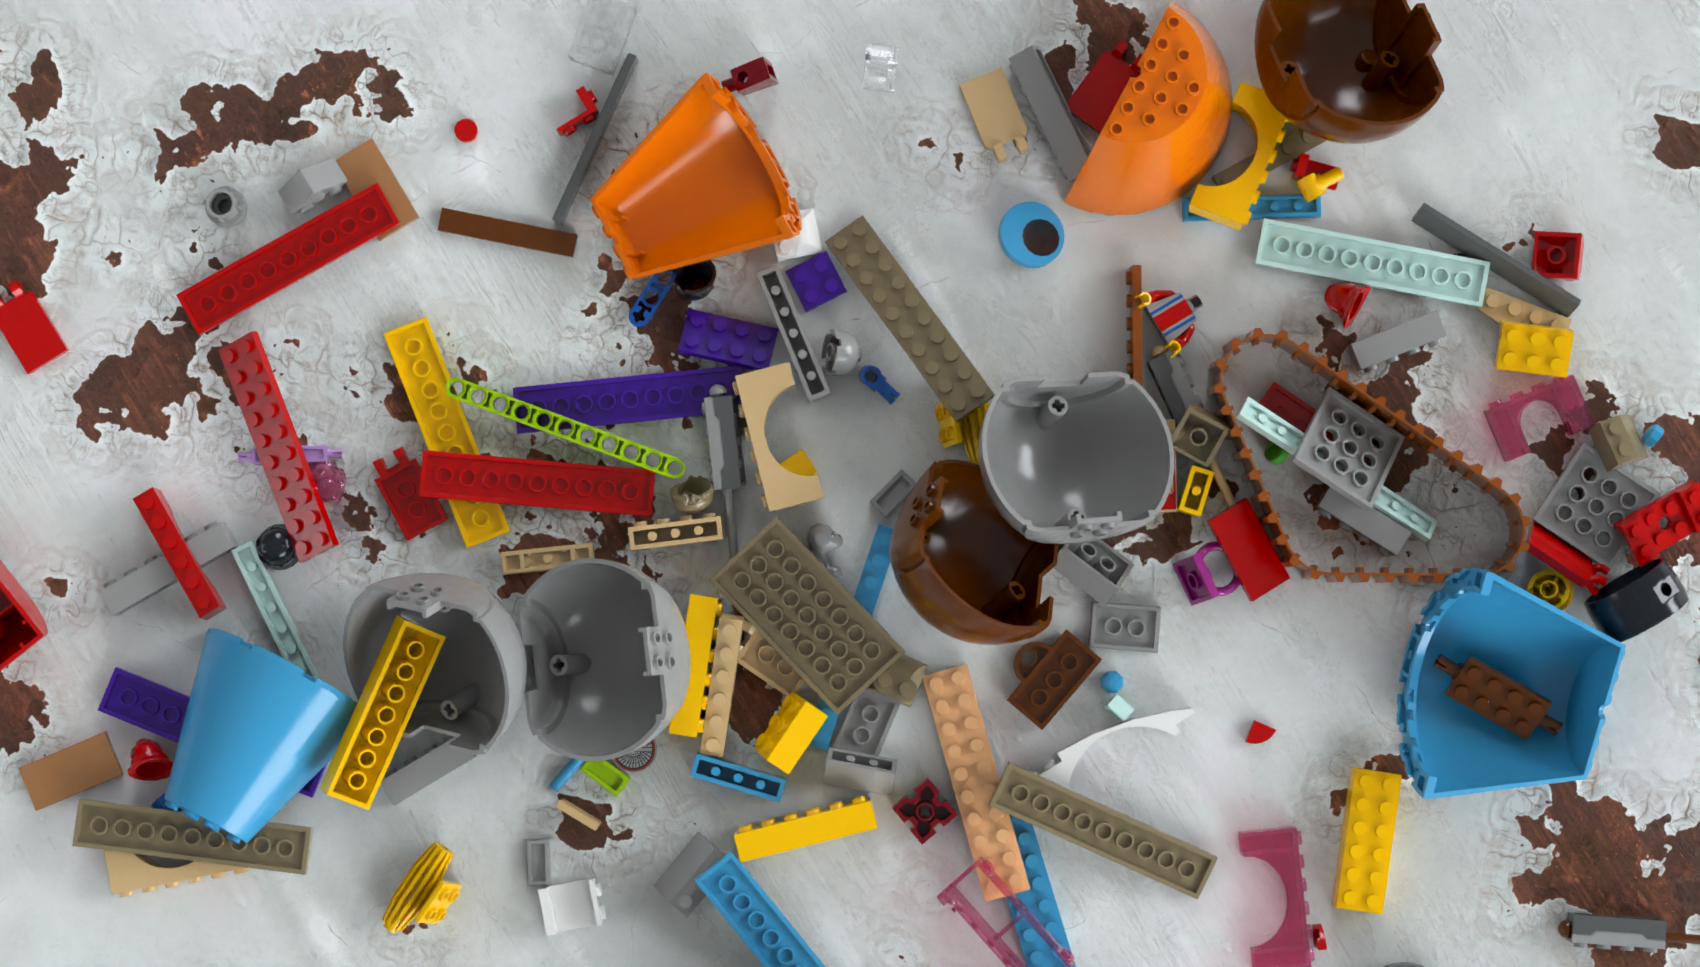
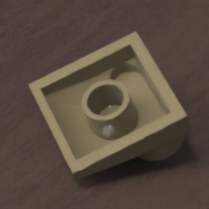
(1199, 434)
(900, 680)

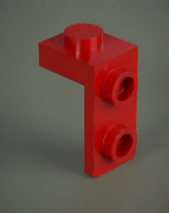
(586, 117)
(1303, 167)

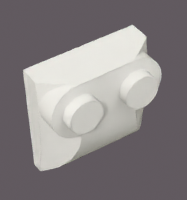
(804, 244)

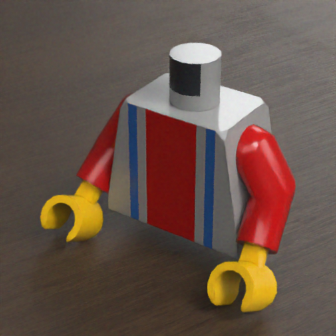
(1171, 316)

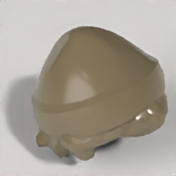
(692, 495)

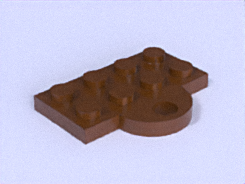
(1051, 676)

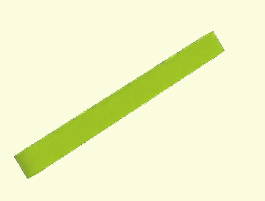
(554, 427)

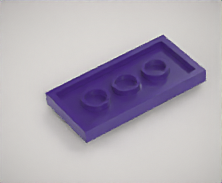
(727, 340)

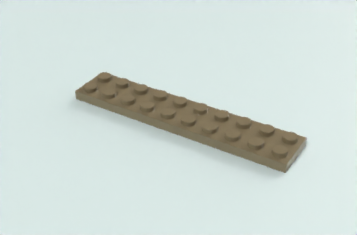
(910, 319)
(1103, 830)
(178, 837)

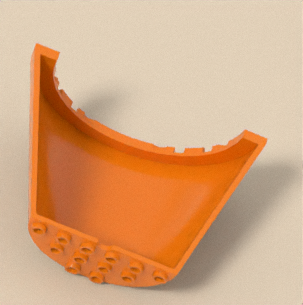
(1163, 125)

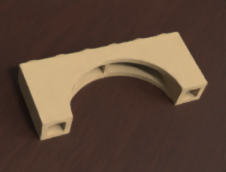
(757, 394)
(135, 872)

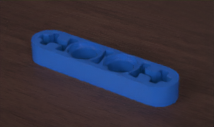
(661, 290)

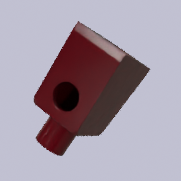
(759, 74)

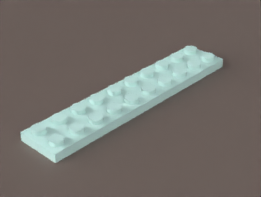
(1372, 263)

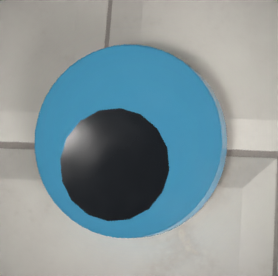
(1031, 235)

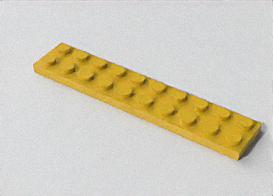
(441, 419)

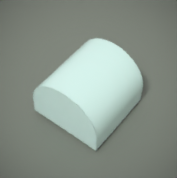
(1118, 708)

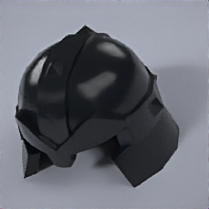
(695, 280)
(276, 548)

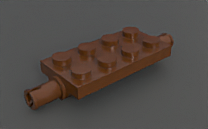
(1497, 696)

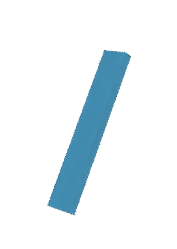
(1270, 208)

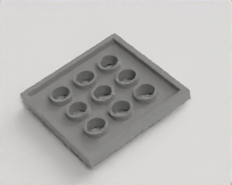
(1334, 451)
(1560, 496)

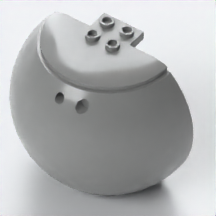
(1075, 457)
(604, 658)
(479, 668)

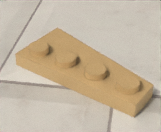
(1500, 307)

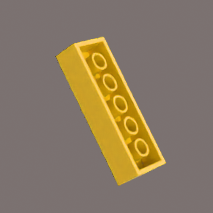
(701, 633)
(805, 829)
(1366, 840)

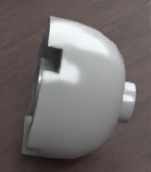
(840, 353)

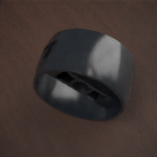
(1637, 600)

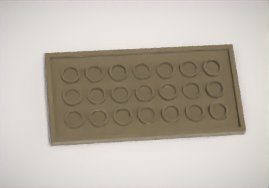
(807, 615)

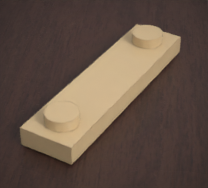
(543, 558)

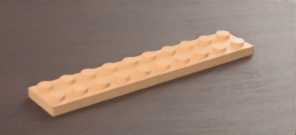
(974, 778)

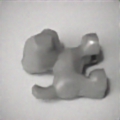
(822, 541)

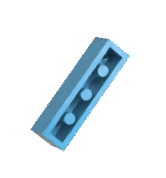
(738, 777)

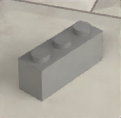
(860, 771)

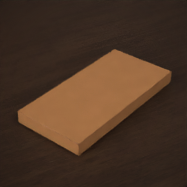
(366, 167)
(71, 771)

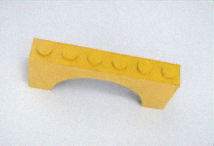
(1231, 202)

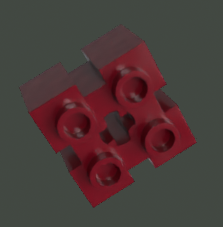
(924, 825)

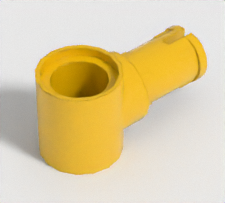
(1315, 185)

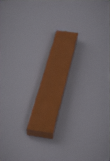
(507, 232)

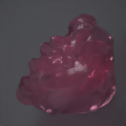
(329, 480)

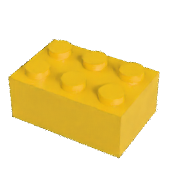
(1533, 348)
(790, 732)

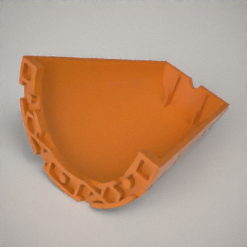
(696, 188)

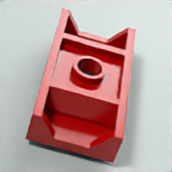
(1642, 527)

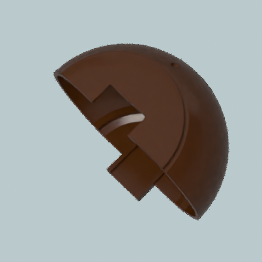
(1348, 65)
(966, 563)

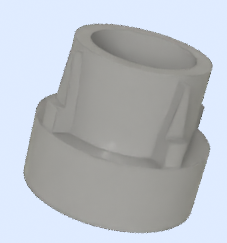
(217, 198)

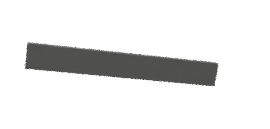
(595, 139)
(1500, 262)

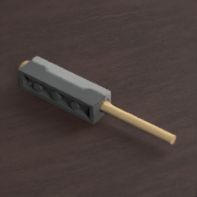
(1177, 395)

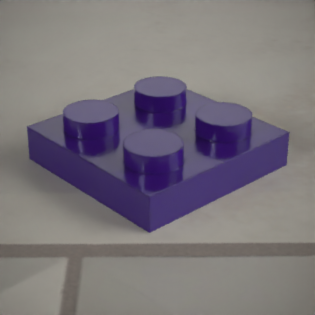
(816, 281)

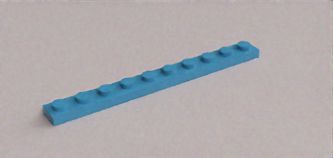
(867, 594)

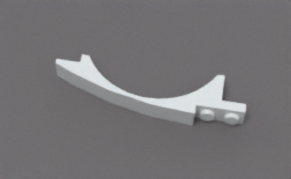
(1061, 771)

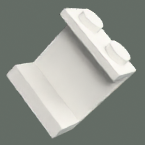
(571, 905)

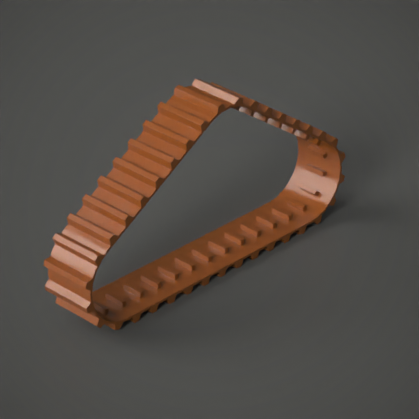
(1492, 486)

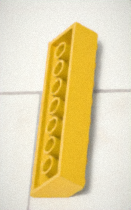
(382, 713)

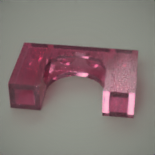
(1506, 416)

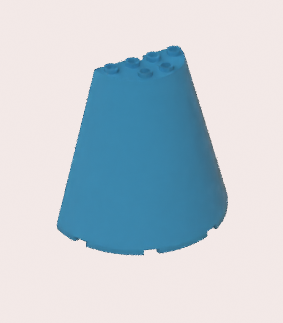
(251, 736)

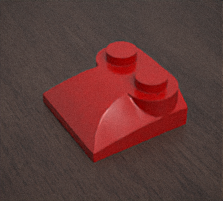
(1558, 255)

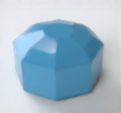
(1652, 435)
(1111, 682)

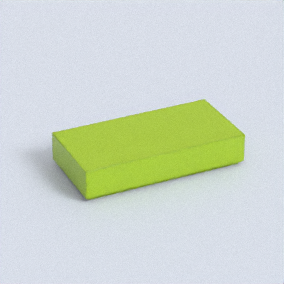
(606, 775)

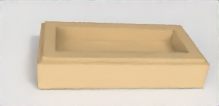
(579, 814)

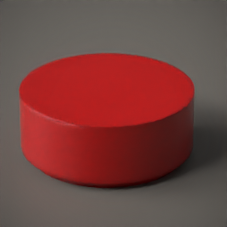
(466, 130)

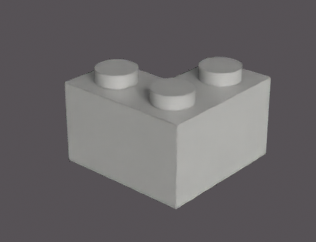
(312, 185)

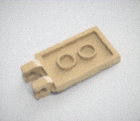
(995, 113)
(767, 663)

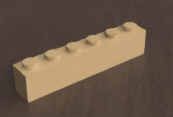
(722, 684)

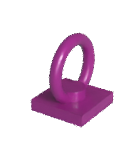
(1198, 579)

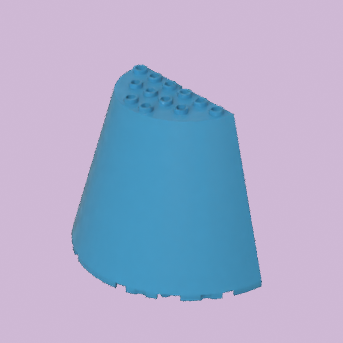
(1531, 641)

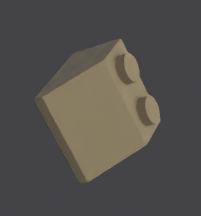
(1617, 442)

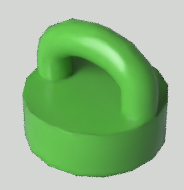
(1275, 454)

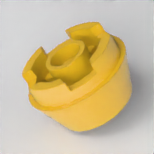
(1552, 588)

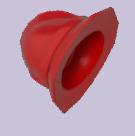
(1346, 300)
(149, 761)

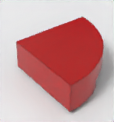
(1259, 733)
(1318, 937)

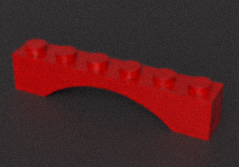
(190, 575)

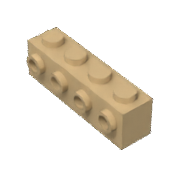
(675, 533)

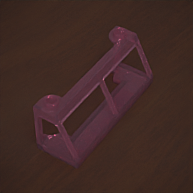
(985, 931)

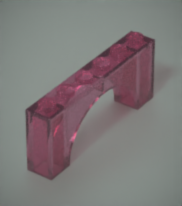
(1281, 850)

